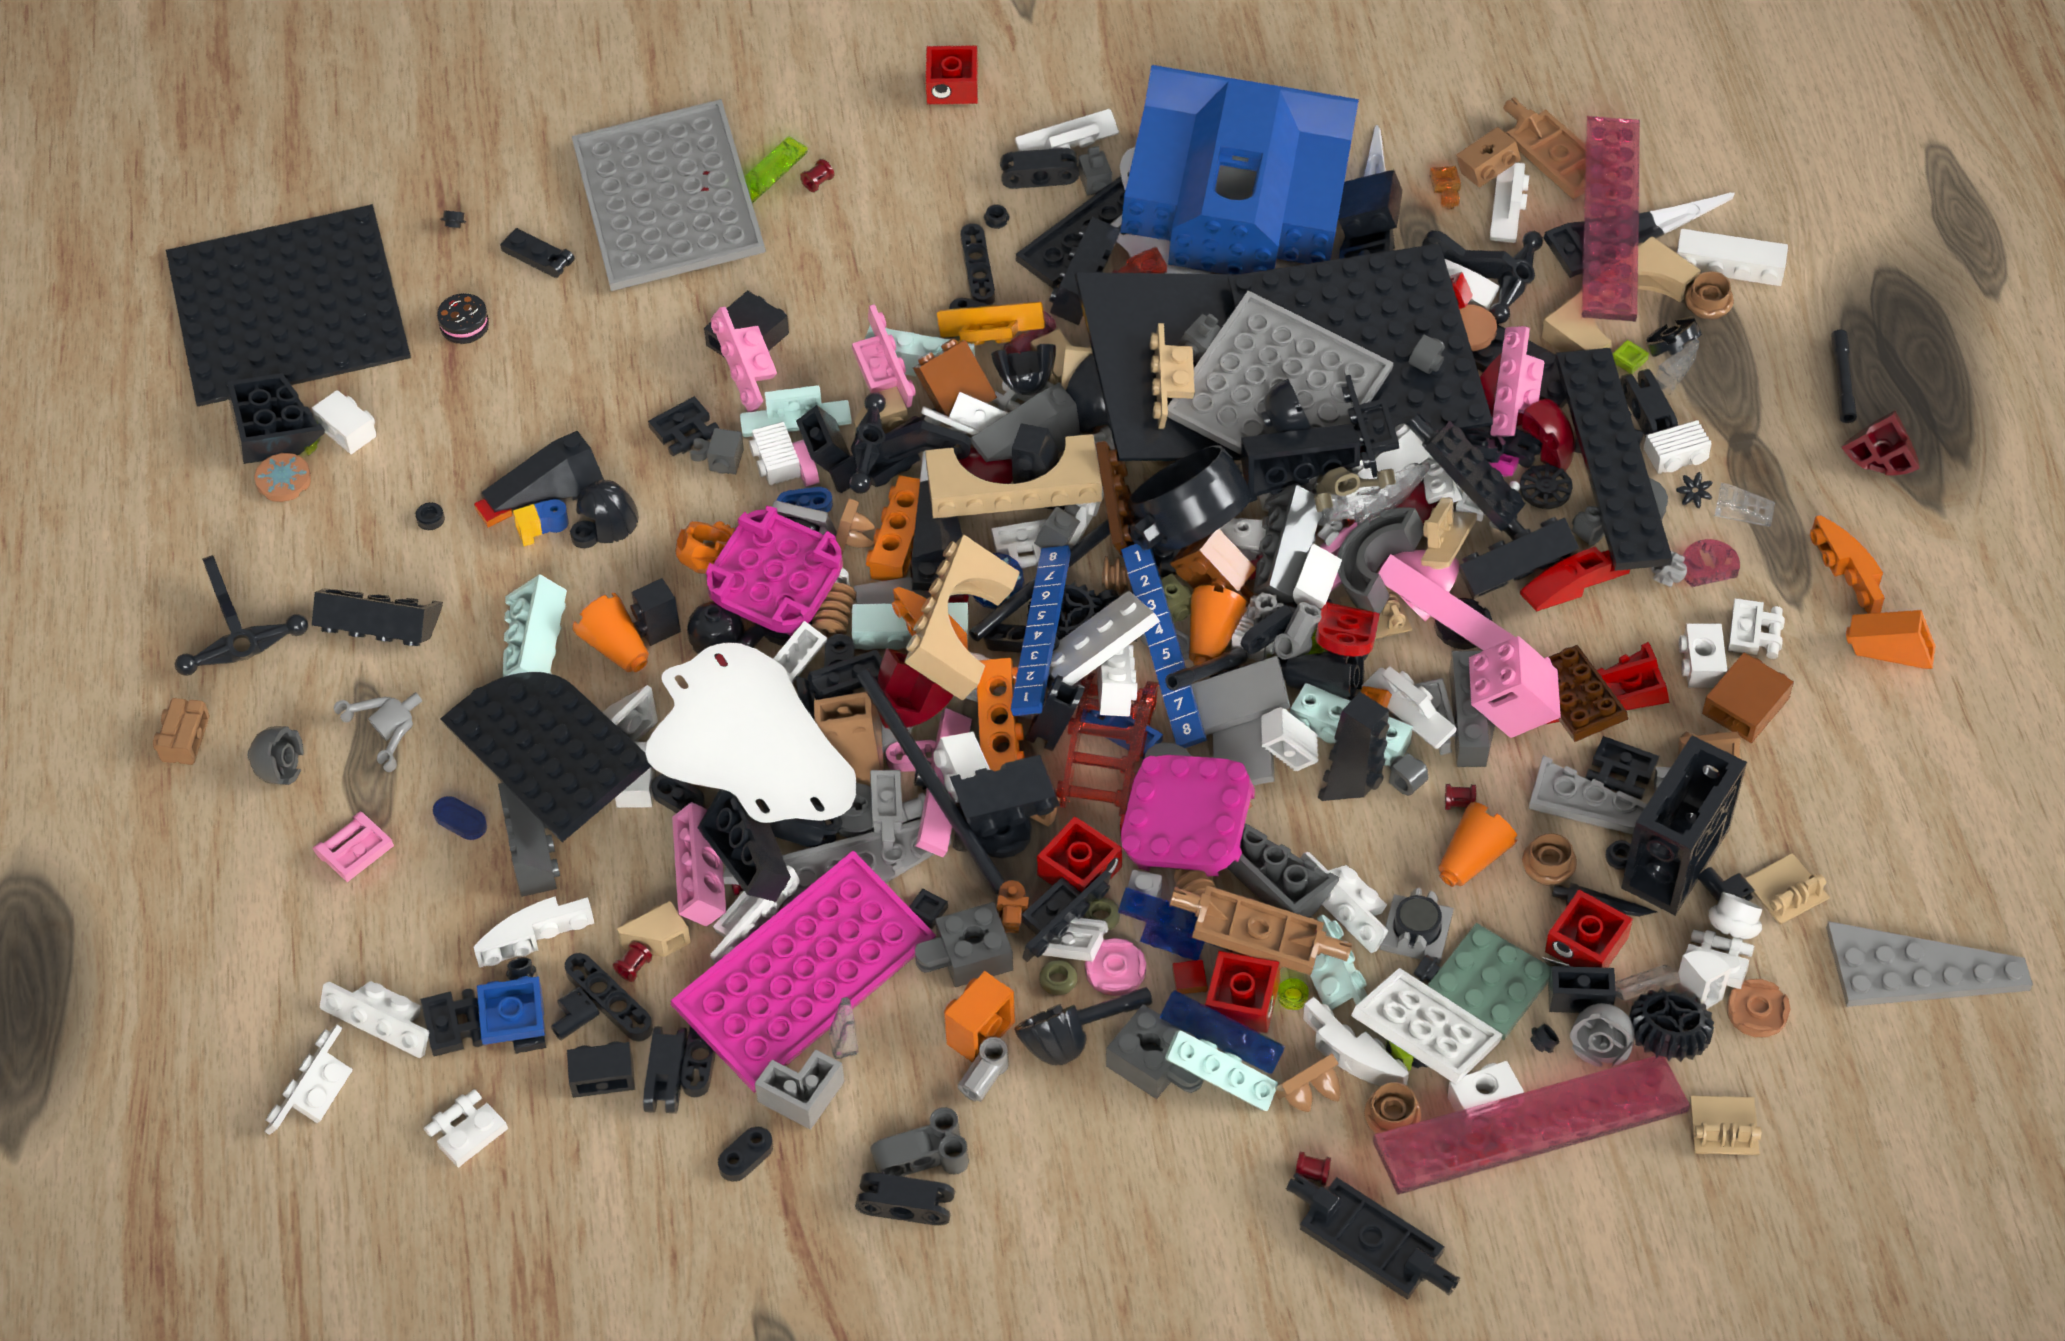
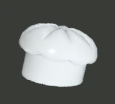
(1736, 916)

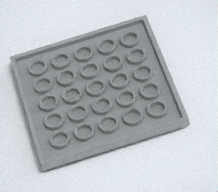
(1264, 347)

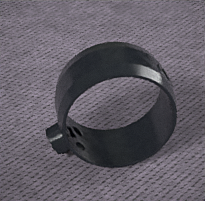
(1188, 500)

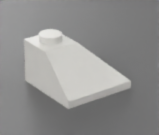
(634, 713)

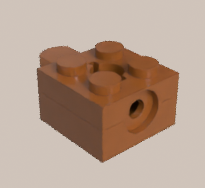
(1215, 563)

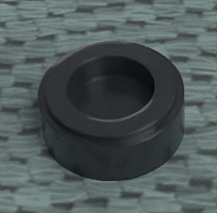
(430, 516)
(584, 534)

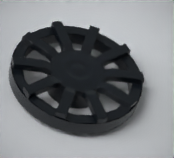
(1546, 486)

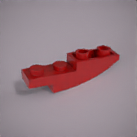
(1569, 578)

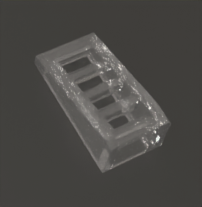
(1675, 368)
(1729, 510)
(843, 1031)

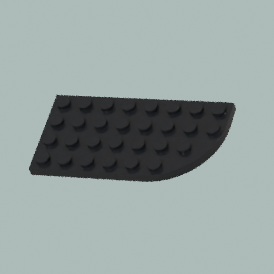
(548, 747)

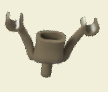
(1342, 483)

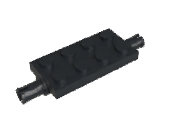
(1471, 473)
(1371, 1237)

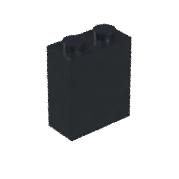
(1370, 204)
(750, 312)

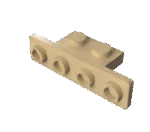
(1173, 373)
(1445, 533)

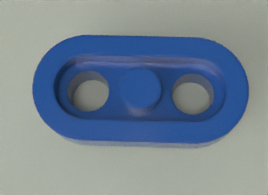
(814, 498)

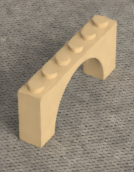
(1658, 271)
(960, 493)
(935, 646)

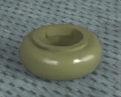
(1106, 905)
(1058, 988)

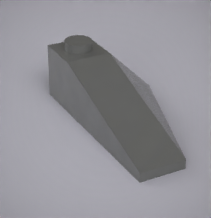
(1047, 409)

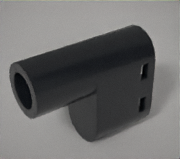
(1735, 885)
(578, 1011)

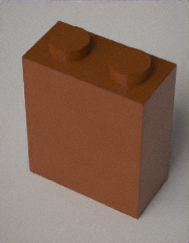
(952, 372)
(1747, 697)

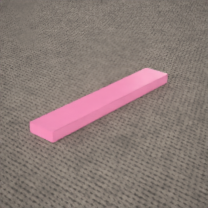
(1442, 605)
(934, 826)

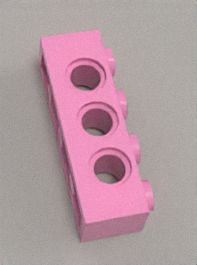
(697, 869)

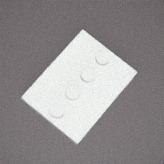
(1101, 638)
(1427, 1025)

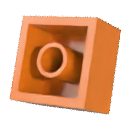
(979, 1013)

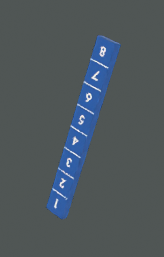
(1041, 631)
(1164, 646)

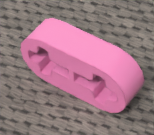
(807, 466)
(905, 765)

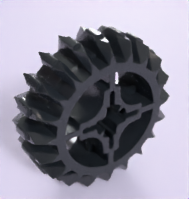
(1079, 607)
(1671, 1024)

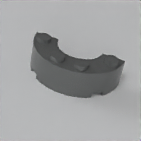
(1369, 547)

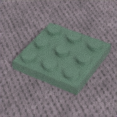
(1491, 979)

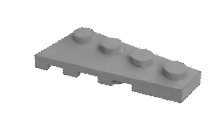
(1570, 796)

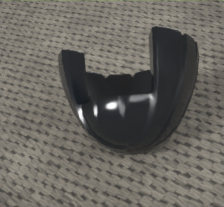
(1026, 371)
(610, 508)
(1053, 1040)

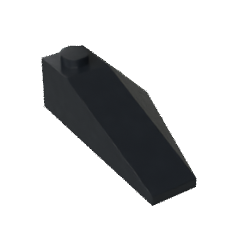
(550, 474)

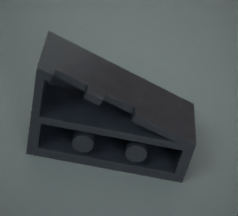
(1033, 454)

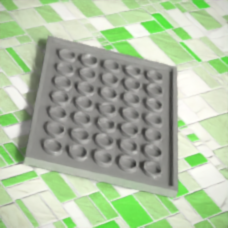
(649, 199)

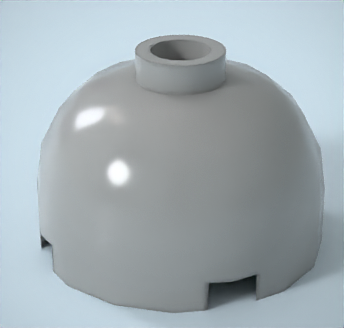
(1602, 1035)

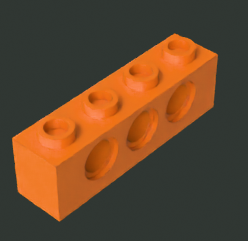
(895, 539)
(997, 674)

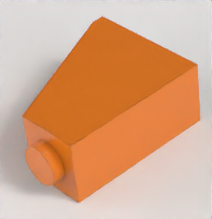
(1893, 637)

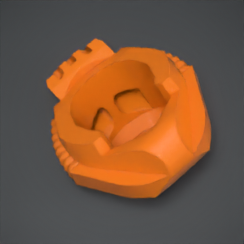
(690, 544)

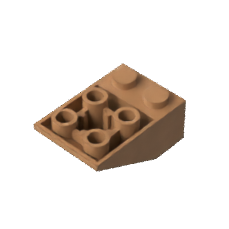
(853, 730)

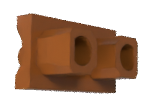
(1011, 905)

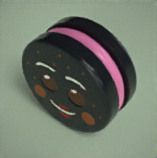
(463, 318)

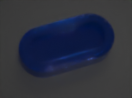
(459, 818)

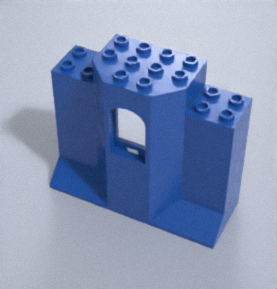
(1200, 122)

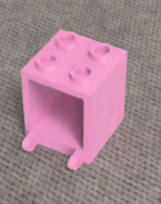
(1514, 687)

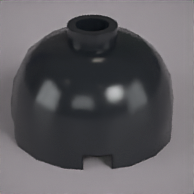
(1284, 409)
(713, 626)

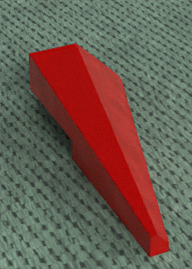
(1636, 680)

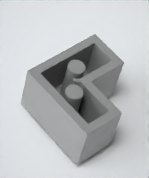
(801, 1094)

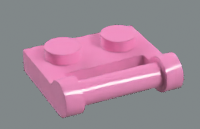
(358, 851)

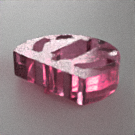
(1699, 573)

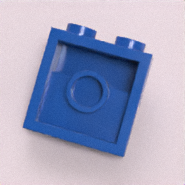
(511, 1010)

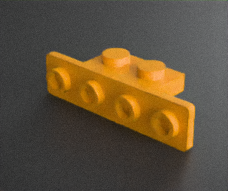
(990, 322)

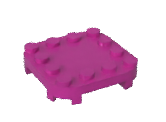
(774, 571)
(1187, 813)

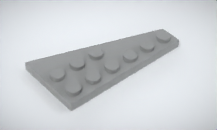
(887, 864)
(1903, 968)

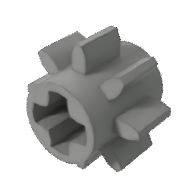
(1674, 573)
(1262, 606)

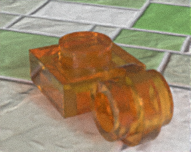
(1447, 182)

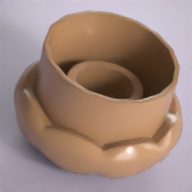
(1710, 296)
(1549, 859)
(1391, 1108)

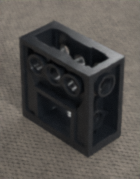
(1683, 825)

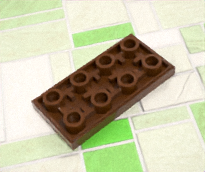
(1115, 495)
(1584, 697)

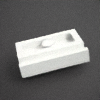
(1079, 941)

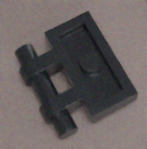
(680, 420)
(1625, 761)
(442, 1021)

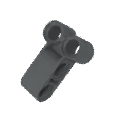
(923, 1148)

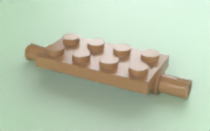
(1549, 147)
(1258, 929)

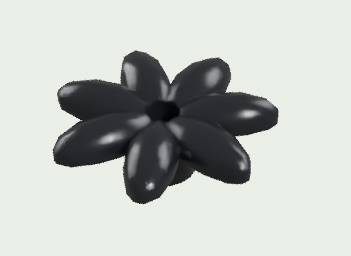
(1696, 483)

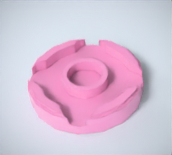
(1116, 967)

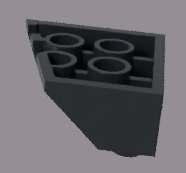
(270, 418)
(1006, 795)

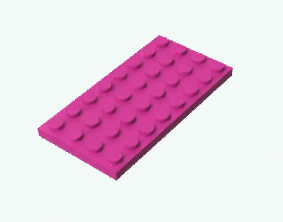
(790, 974)

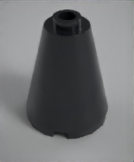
(1326, 671)

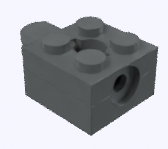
(963, 956)
(1142, 1062)

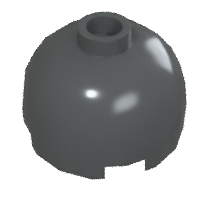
(275, 755)

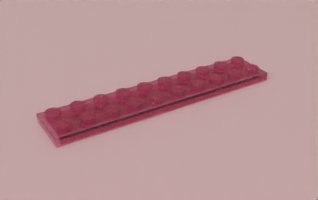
(1611, 219)
(1530, 1124)

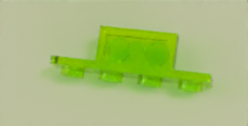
(774, 167)

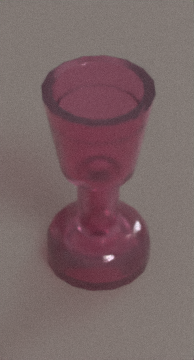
(1023, 341)

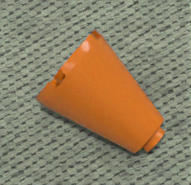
(1213, 621)
(612, 633)
(1475, 845)

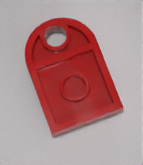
(1347, 630)

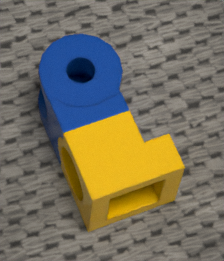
(540, 519)

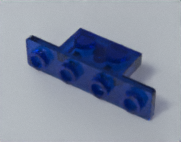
(1165, 925)
(1222, 1031)

